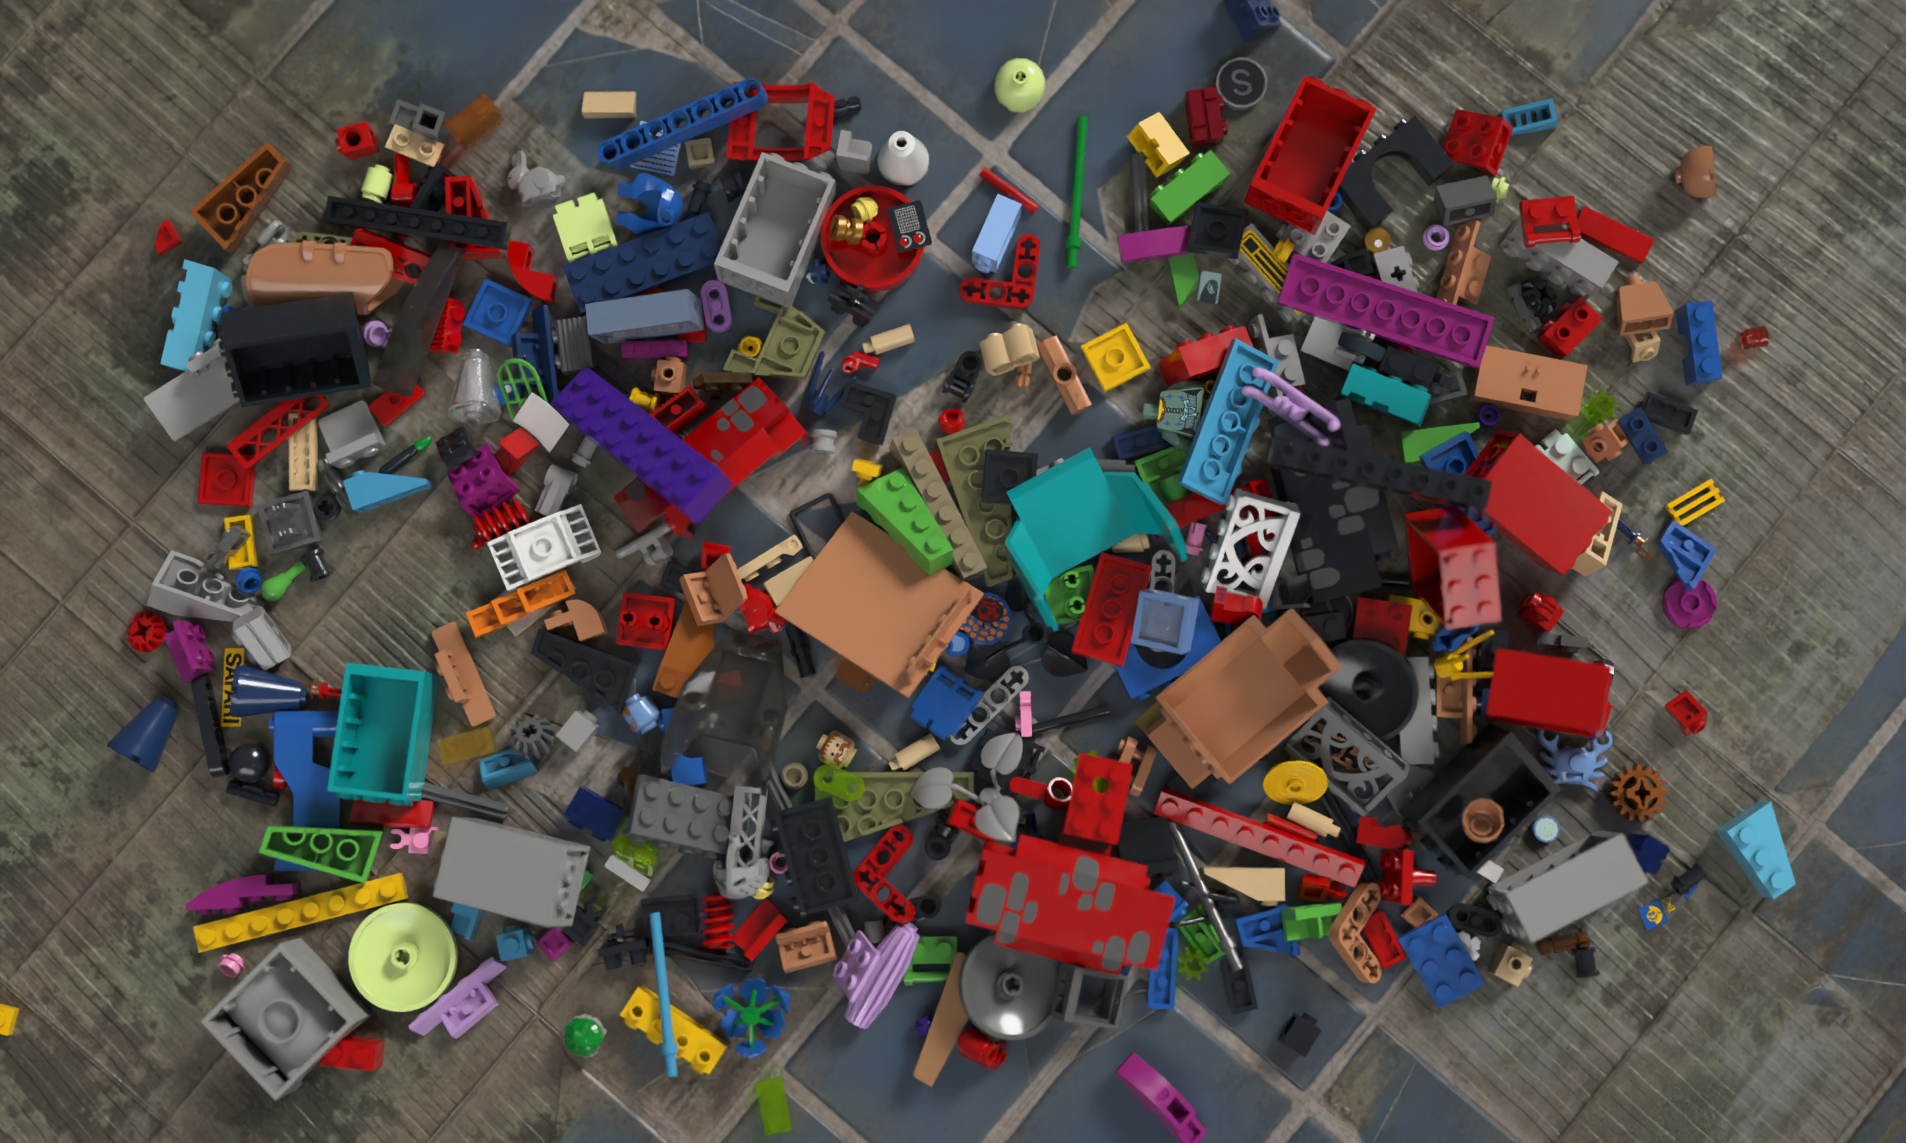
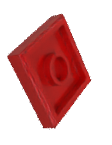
(225, 481)

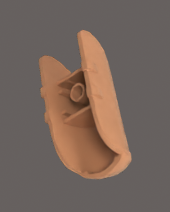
(316, 270)

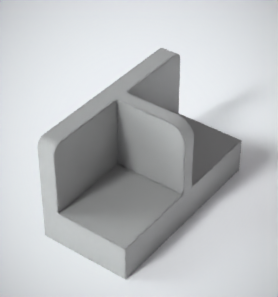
(853, 154)

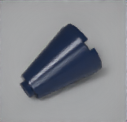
(264, 693)
(146, 734)

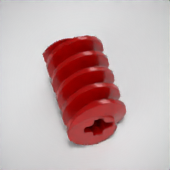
(499, 521)
(717, 921)

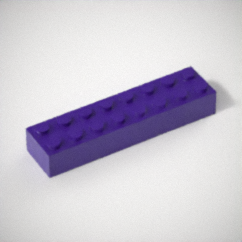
(642, 445)

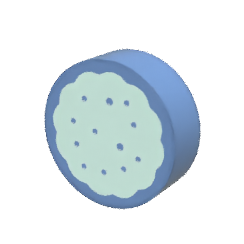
(1545, 829)

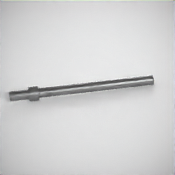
(1226, 943)

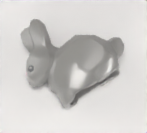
(533, 184)

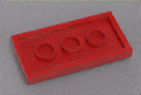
(1111, 609)

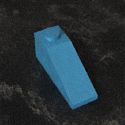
(373, 490)

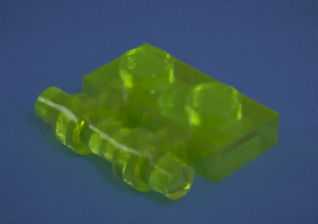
(639, 859)

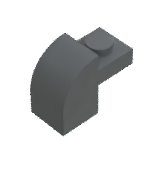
(419, 119)

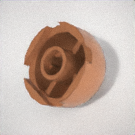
(1697, 172)

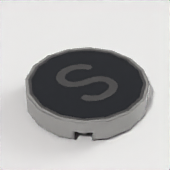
(1241, 83)

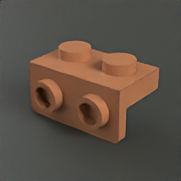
(806, 946)

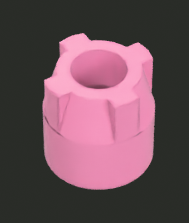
(773, 865)

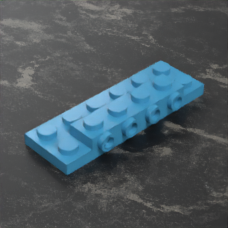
(1226, 424)

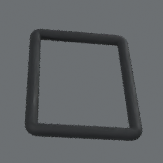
(807, 505)

